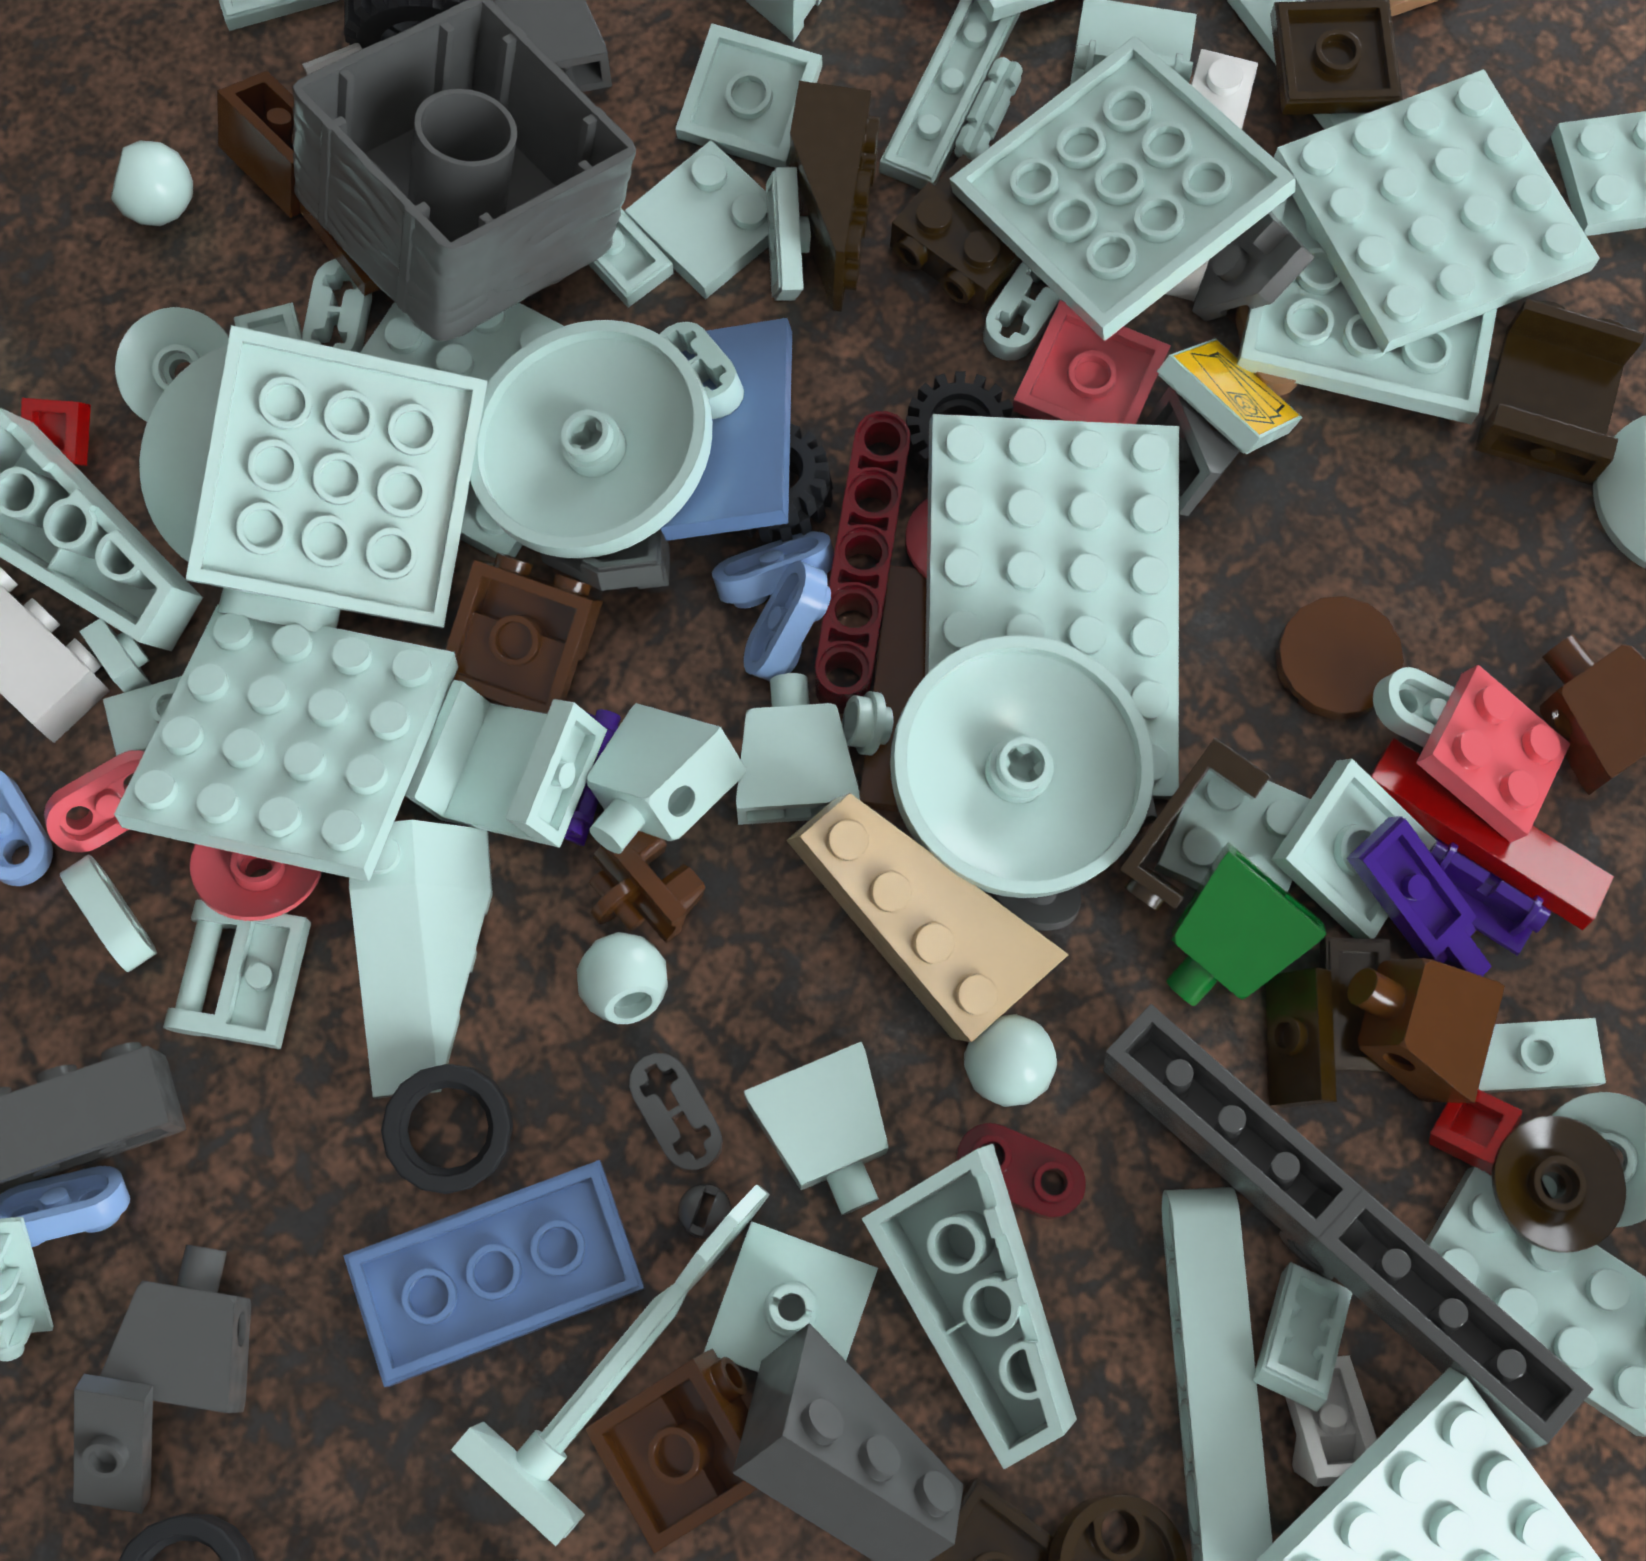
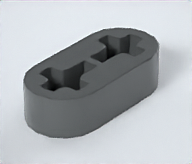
(662, 1121)

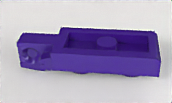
(1418, 896)

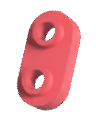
(101, 794)

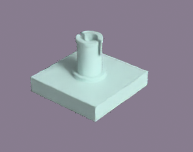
(781, 1289)

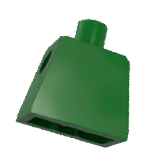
(1239, 930)

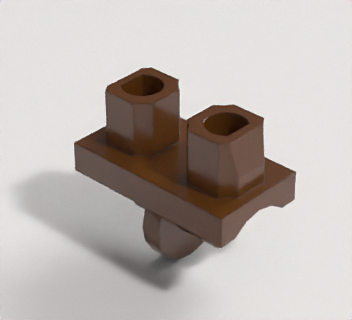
(635, 884)

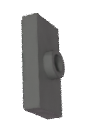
(112, 1443)

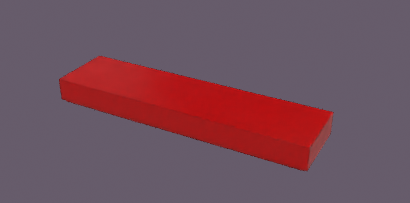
(1530, 864)

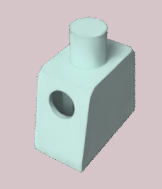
(792, 757)
(659, 776)
(825, 1124)

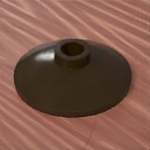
(1586, 1178)

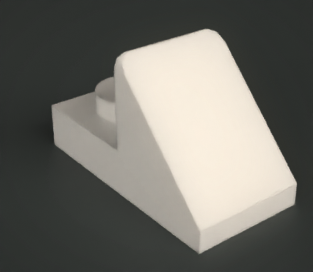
(1334, 1434)

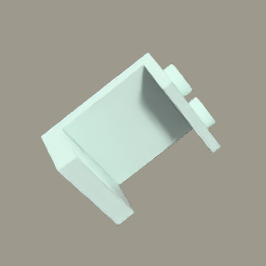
(506, 766)

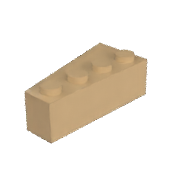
(935, 929)

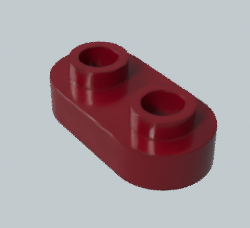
(1023, 1167)

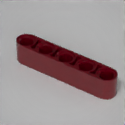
(862, 534)

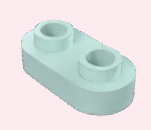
(1411, 703)

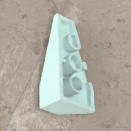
(418, 944)

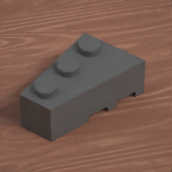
(844, 1456)

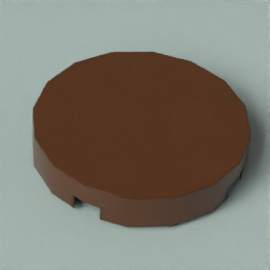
(1337, 655)

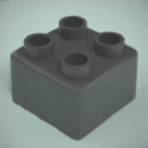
(458, 167)

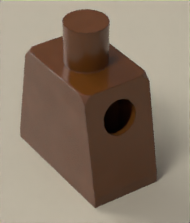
(1598, 709)
(1427, 1025)

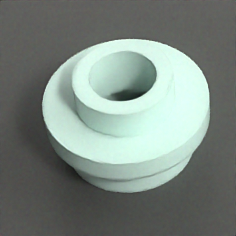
(867, 722)

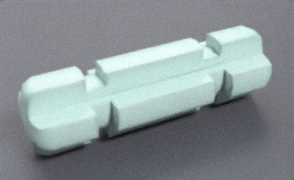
(989, 108)

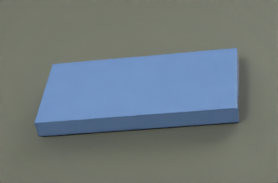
(750, 448)
(493, 1273)

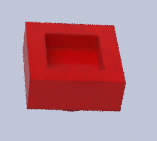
(63, 423)
(1475, 1129)

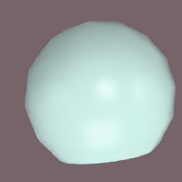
(151, 183)
(622, 978)
(1011, 1061)

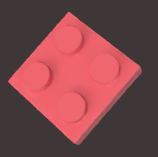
(1089, 378)
(1494, 753)

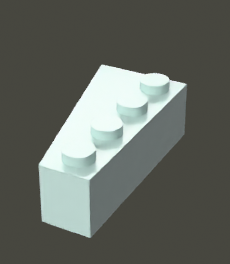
(81, 544)
(977, 1299)

